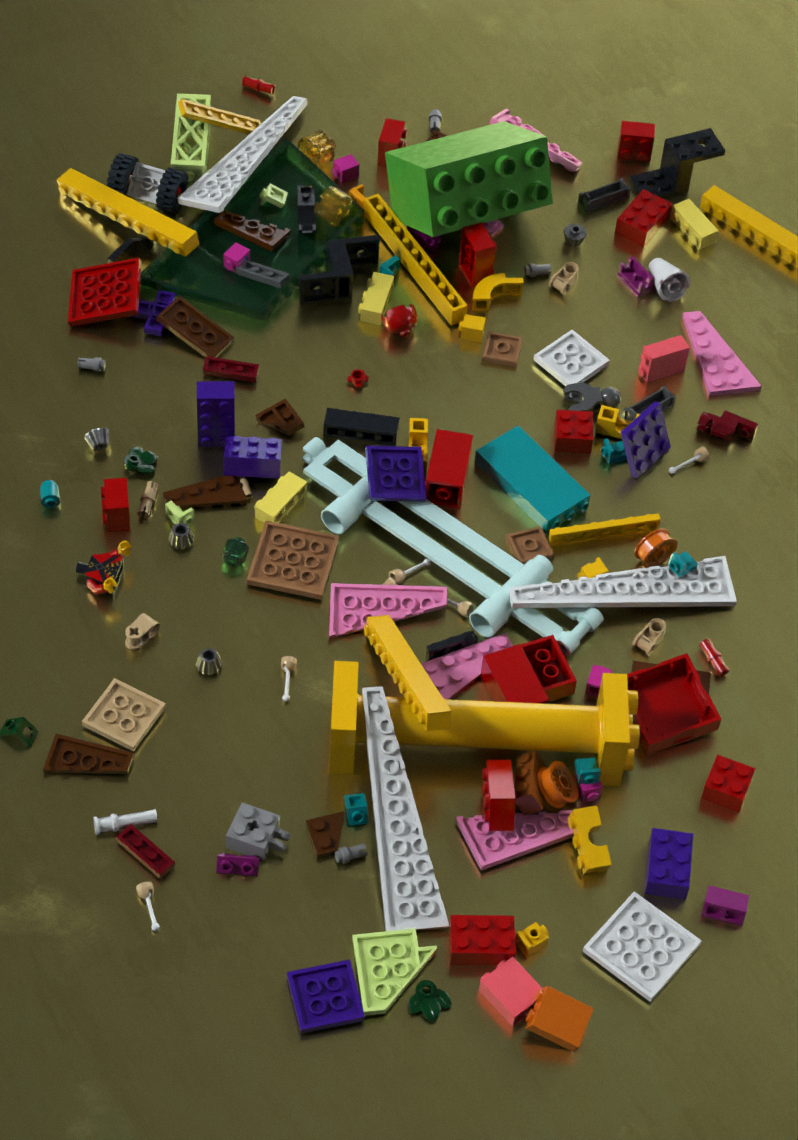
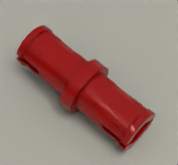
(258, 85)
(714, 657)

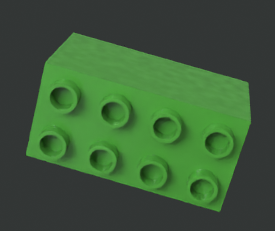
(469, 178)

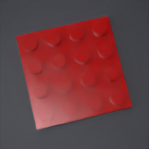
(104, 292)

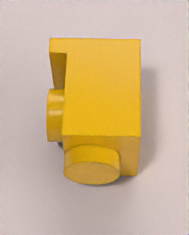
(593, 569)
(528, 943)

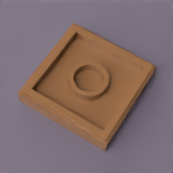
(502, 349)
(529, 544)

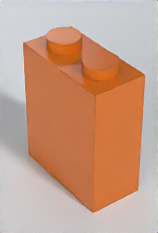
(559, 1018)

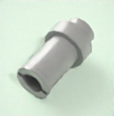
(435, 118)
(533, 270)
(96, 364)
(346, 854)

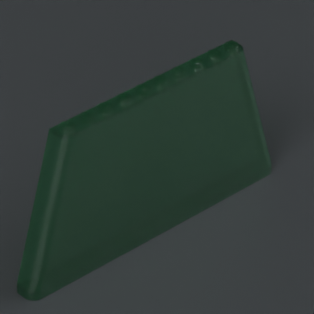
(202, 272)

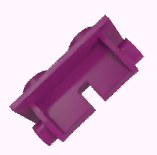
(424, 240)
(237, 864)

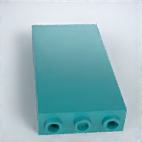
(532, 478)

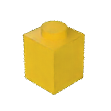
(472, 328)

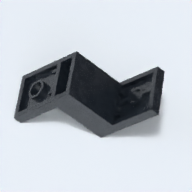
(677, 163)
(338, 280)

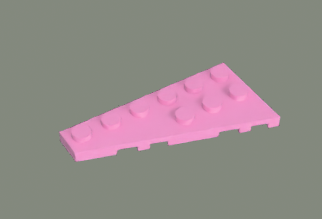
(355, 602)

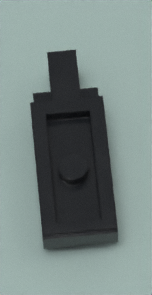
(450, 645)

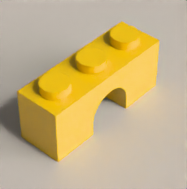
(610, 423)
(418, 437)
(591, 857)

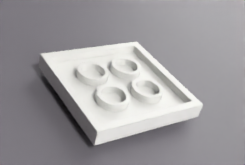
(571, 359)

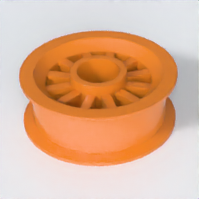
(655, 548)
(557, 784)

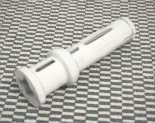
(114, 822)

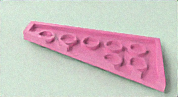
(555, 155)
(718, 364)
(461, 668)
(529, 834)

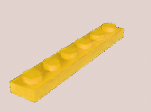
(217, 117)
(604, 529)

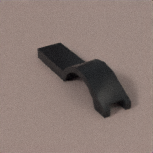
(306, 206)
(129, 247)

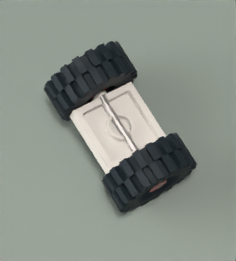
(147, 182)

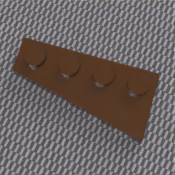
(251, 230)
(216, 491)
(82, 756)

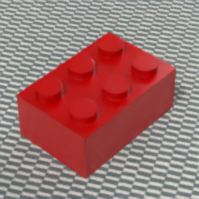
(643, 218)
(477, 253)
(550, 667)
(498, 795)
(481, 939)

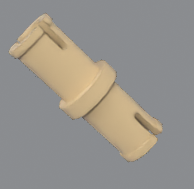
(147, 499)

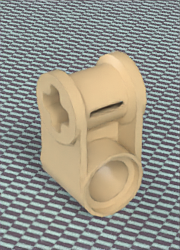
(565, 277)
(141, 631)
(648, 638)

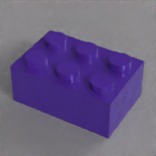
(252, 457)
(669, 863)

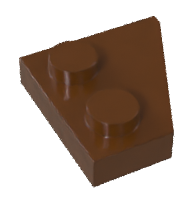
(281, 418)
(325, 833)

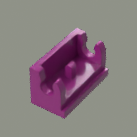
(635, 277)
(725, 905)

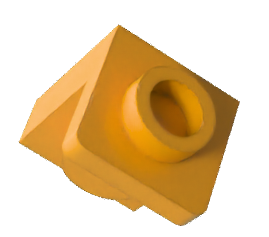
(357, 195)

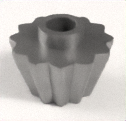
(574, 234)
(98, 438)
(181, 536)
(209, 661)

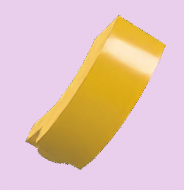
(492, 287)

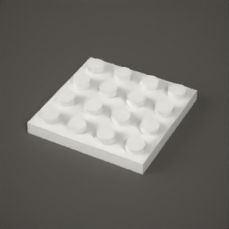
(642, 946)

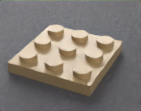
(123, 714)

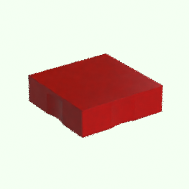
(671, 704)

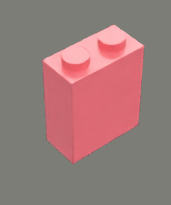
(663, 358)
(510, 990)

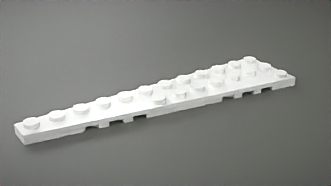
(227, 176)
(642, 587)
(406, 872)

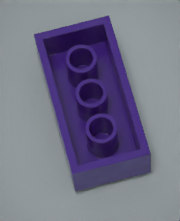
(215, 412)

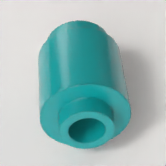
(49, 494)

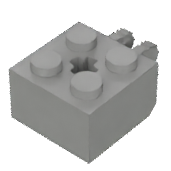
(254, 832)

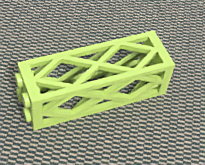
(190, 162)

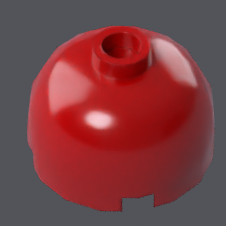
(400, 320)

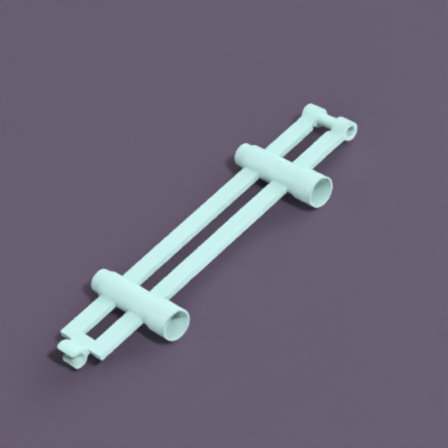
(494, 610)

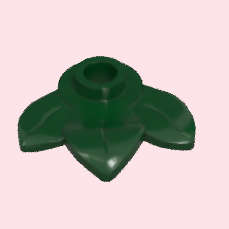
(140, 461)
(430, 1003)

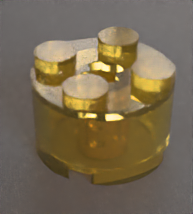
(318, 148)
(333, 206)

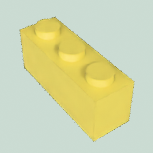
(694, 224)
(376, 298)
(281, 498)

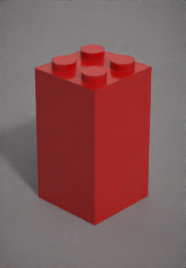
(448, 468)
(511, 678)

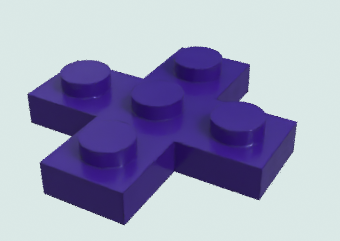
(150, 311)

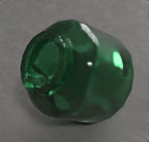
(235, 551)

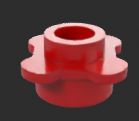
(358, 378)

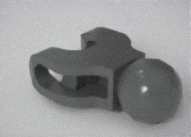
(591, 397)

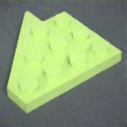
(387, 966)

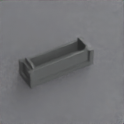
(604, 196)
(662, 396)

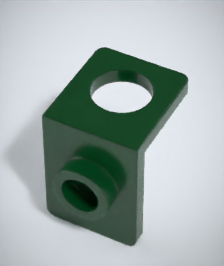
(16, 727)

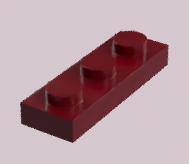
(231, 369)
(145, 851)

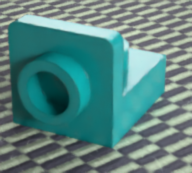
(391, 266)
(613, 452)
(682, 563)
(587, 770)
(356, 809)

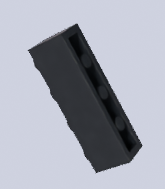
(361, 426)

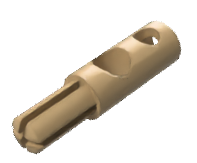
(245, 487)

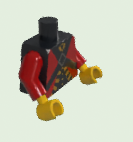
(104, 570)

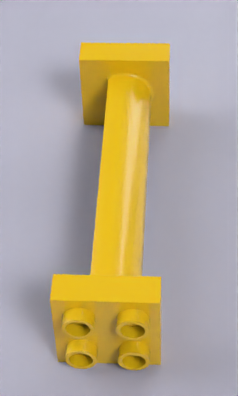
(499, 725)

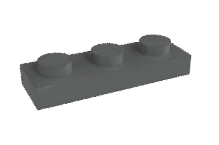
(263, 274)

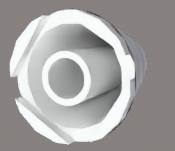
(668, 280)

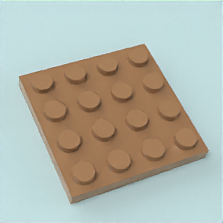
(293, 560)

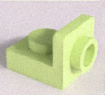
(273, 195)
(176, 515)

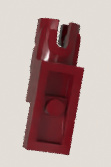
(727, 425)

